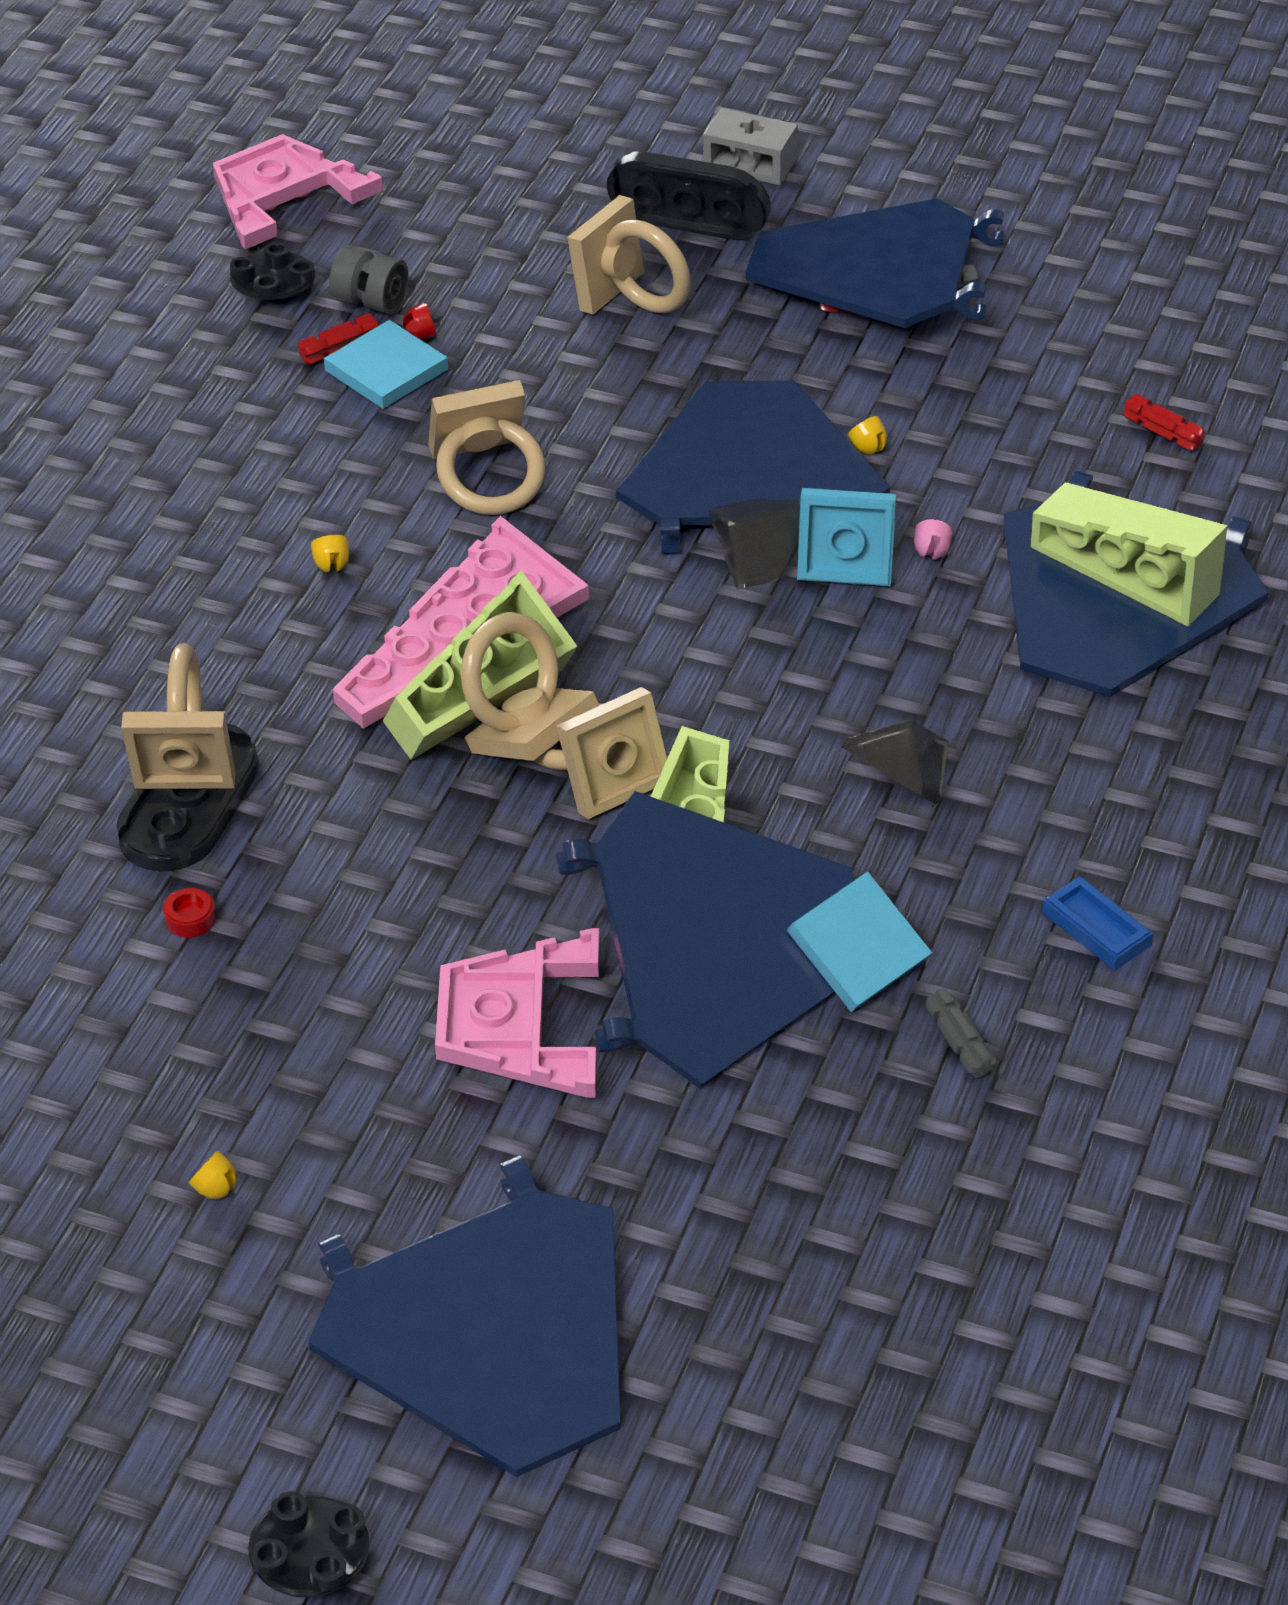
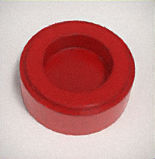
(189, 912)

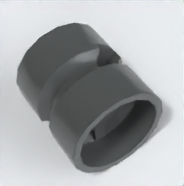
(368, 279)

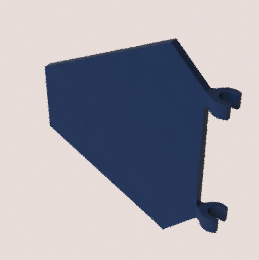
(881, 262)
(741, 446)
(1097, 636)
(704, 932)
(489, 1325)

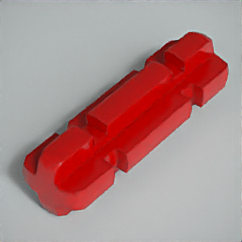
(335, 338)
(1164, 422)

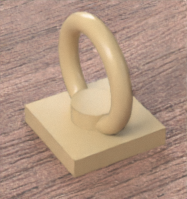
(609, 259)
(476, 423)
(530, 717)
(184, 744)
(610, 752)

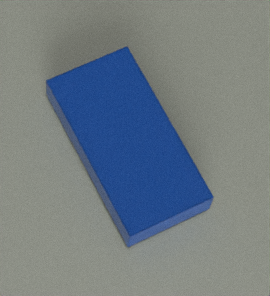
(1097, 923)

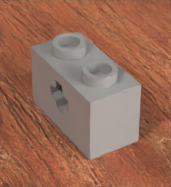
(752, 143)

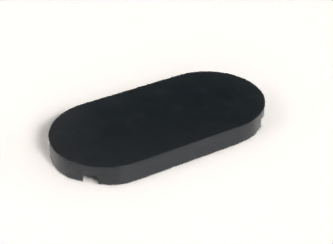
(691, 194)
(183, 825)

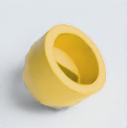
(869, 436)
(330, 550)
(215, 1177)

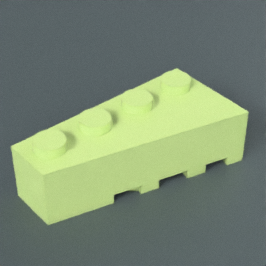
(1134, 548)
(434, 701)
(695, 774)

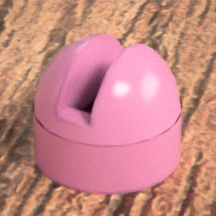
(941, 539)

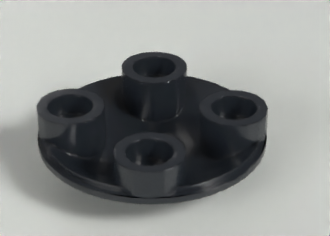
(272, 273)
(308, 1545)

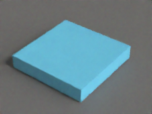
(386, 364)
(846, 536)
(859, 941)

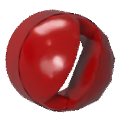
(420, 322)

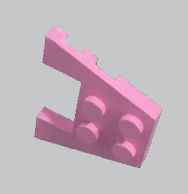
(277, 172)
(494, 1014)

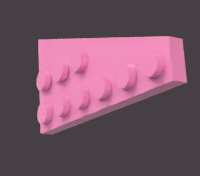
(448, 608)

